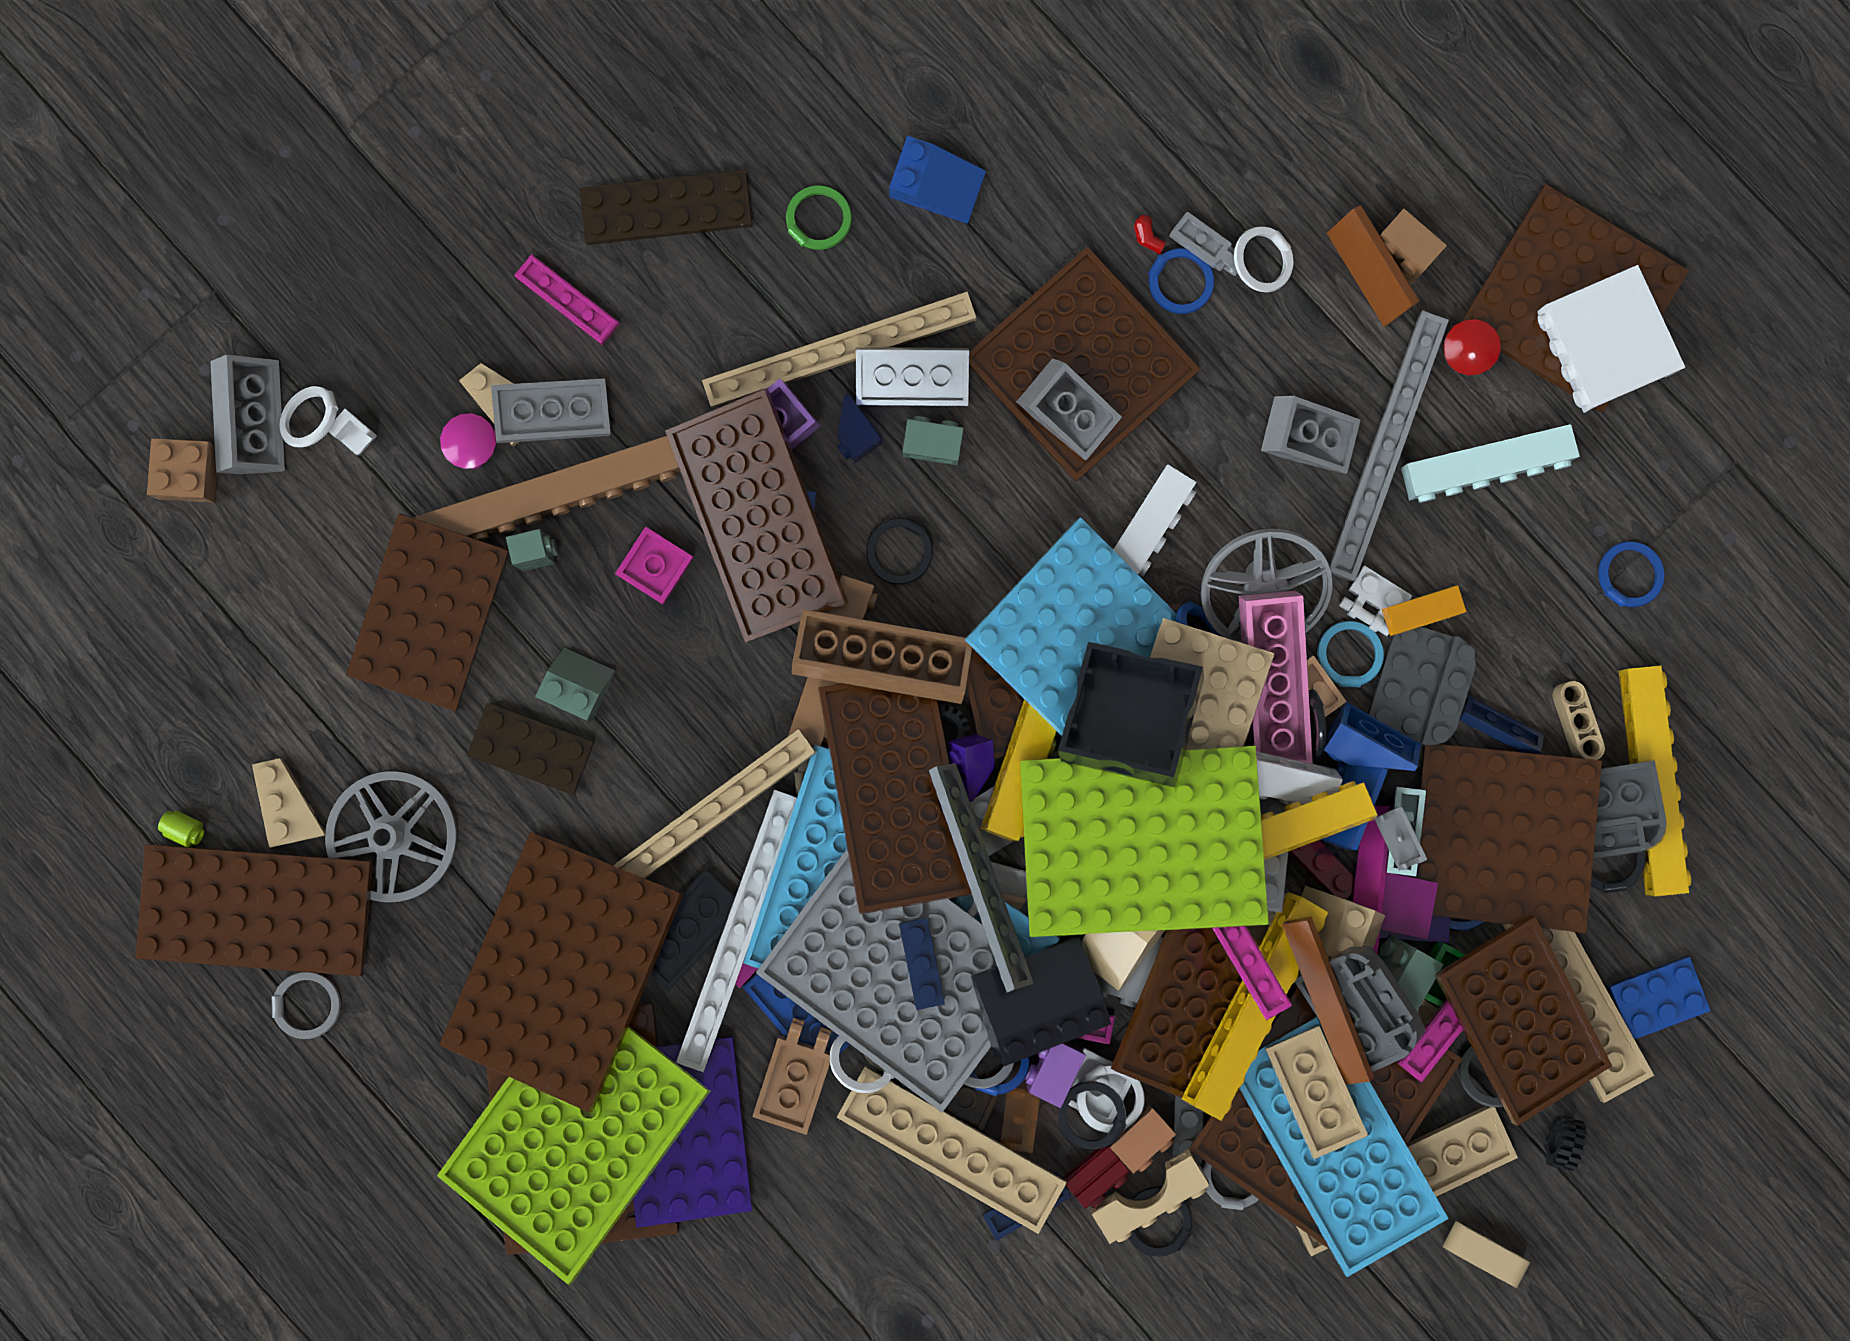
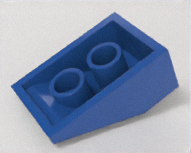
(936, 180)
(1369, 742)

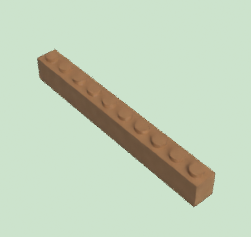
(559, 491)

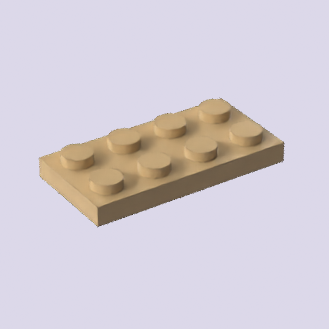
(1316, 1092)

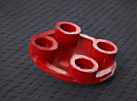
(1472, 347)

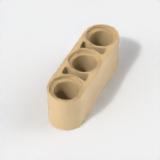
(1568, 710)
(1486, 1254)

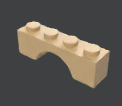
(1121, 1216)

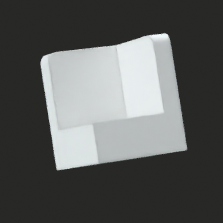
(352, 432)

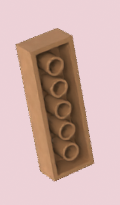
(881, 656)

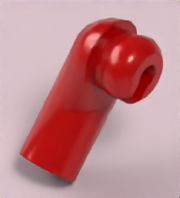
(1145, 236)

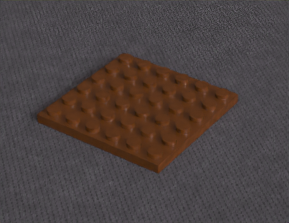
(1554, 255)
(1102, 336)
(1509, 835)

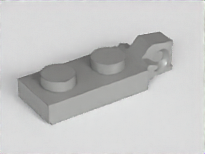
(1204, 243)

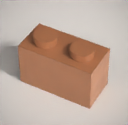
(1143, 1140)

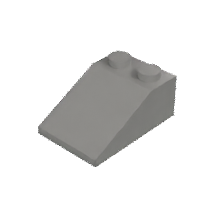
(1069, 408)
(1310, 434)

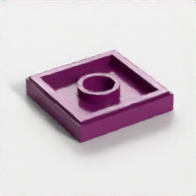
(1408, 905)

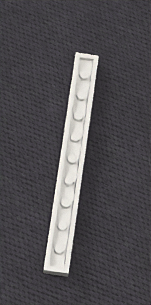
(736, 934)

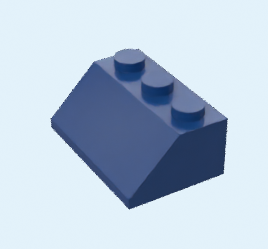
(1373, 779)

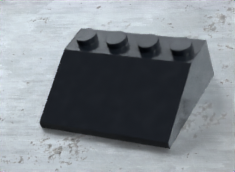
(1052, 1011)

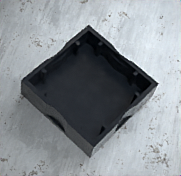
(1131, 714)

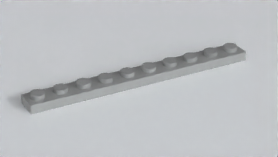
(1387, 446)

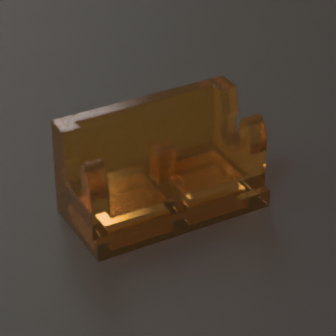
(1020, 1120)

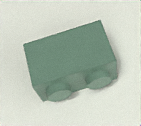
(932, 441)
(531, 550)

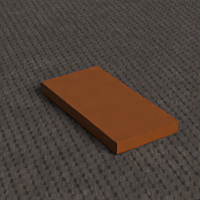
(1372, 266)

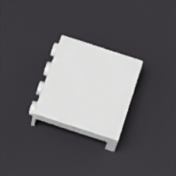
(1610, 338)

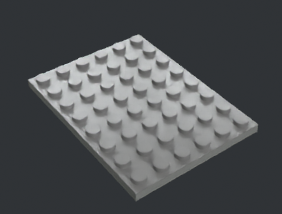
(858, 984)

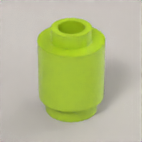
(181, 828)

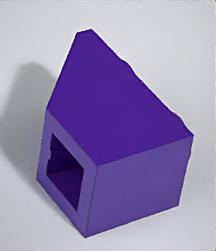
(974, 761)

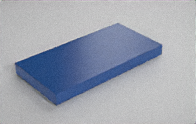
(782, 1011)

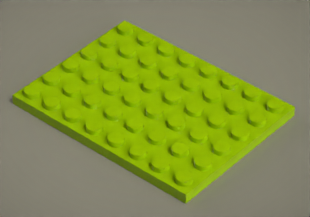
(1144, 853)
(566, 1173)

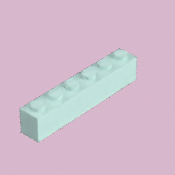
(1490, 462)

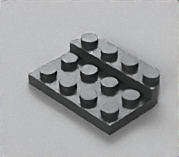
(1424, 684)
(1629, 810)
(1377, 1006)

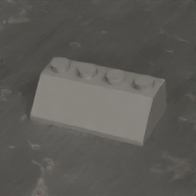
(247, 415)

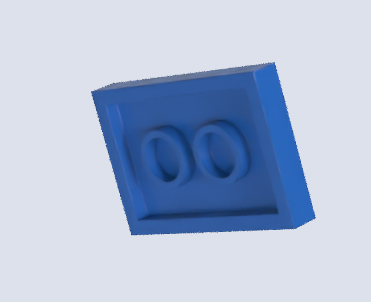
(1659, 997)

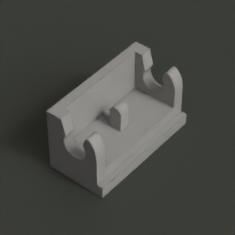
(1400, 838)

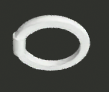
(1282, 245)
(324, 427)
(1094, 1075)
(848, 1082)

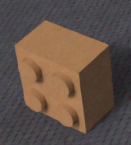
(1411, 245)
(182, 470)

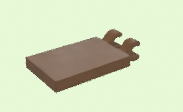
(794, 1080)

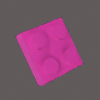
(654, 565)

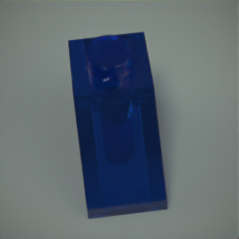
(855, 432)

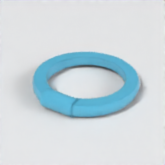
(1350, 681)

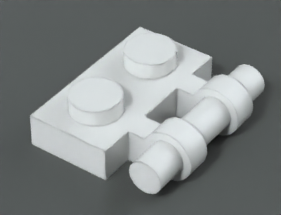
(1378, 593)

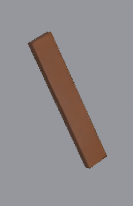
(1328, 1000)

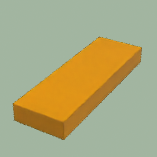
(1423, 610)

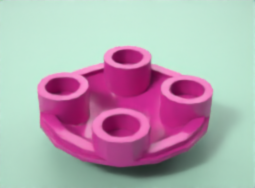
(468, 441)

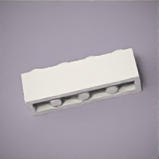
(1153, 519)
(1293, 779)

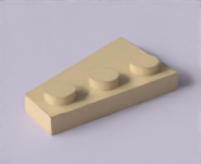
(479, 383)
(283, 806)

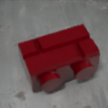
(1096, 1176)

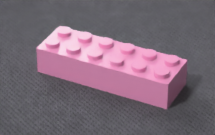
(1283, 712)

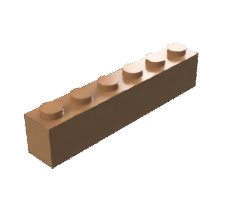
(809, 711)

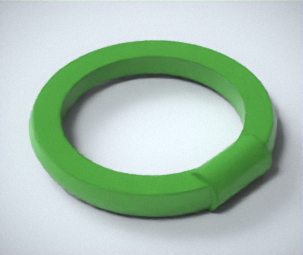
(799, 235)

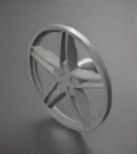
(1263, 577)
(391, 834)

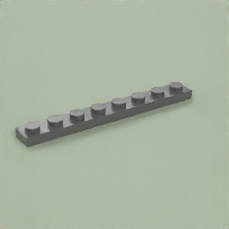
(981, 877)

